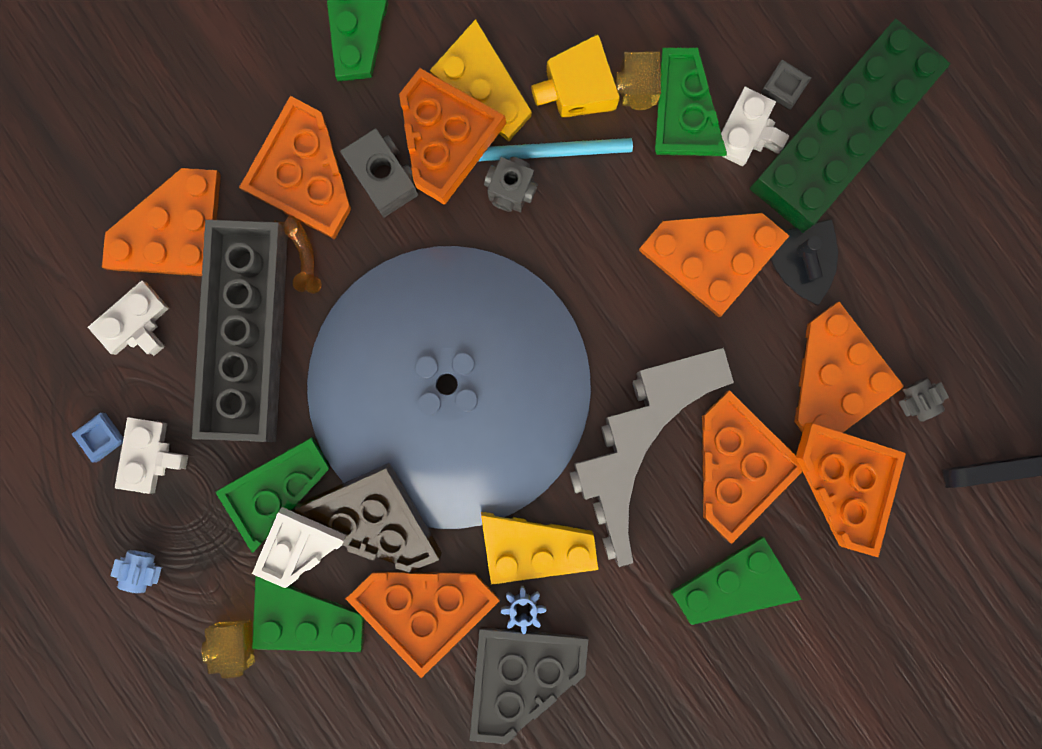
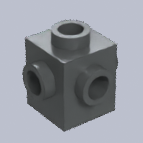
(511, 196)

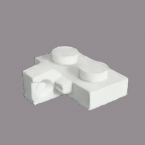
(750, 128)
(131, 321)
(145, 456)

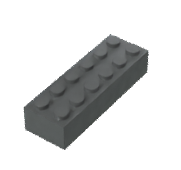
(240, 331)

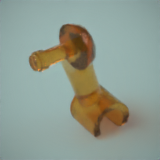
(305, 279)

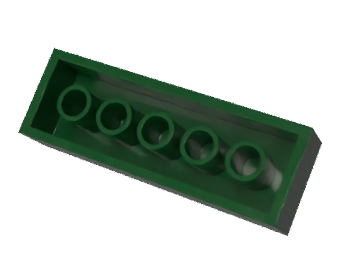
(850, 126)

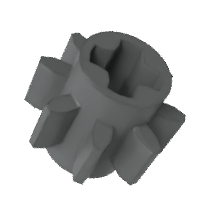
(923, 399)

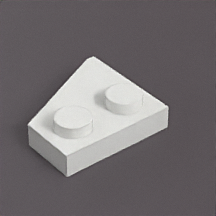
(294, 547)

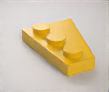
(477, 71)
(534, 550)

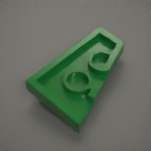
(355, 36)
(685, 107)
(278, 483)
(736, 585)
(303, 622)

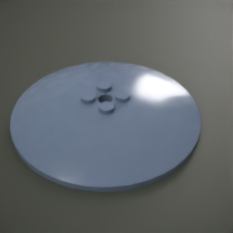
(516, 371)

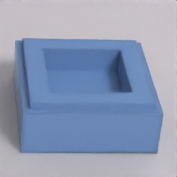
(98, 437)

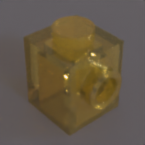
(639, 79)
(228, 648)

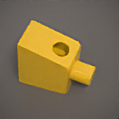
(579, 81)

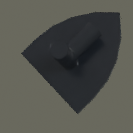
(808, 260)

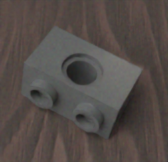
(365, 157)

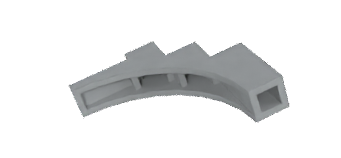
(612, 476)

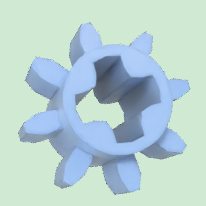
(135, 571)
(523, 620)

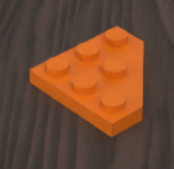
(444, 133)
(300, 170)
(166, 227)
(714, 254)
(841, 373)
(741, 467)
(851, 484)
(422, 611)

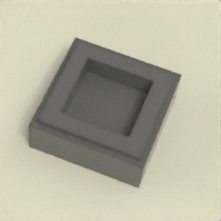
(786, 84)

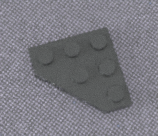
(521, 678)

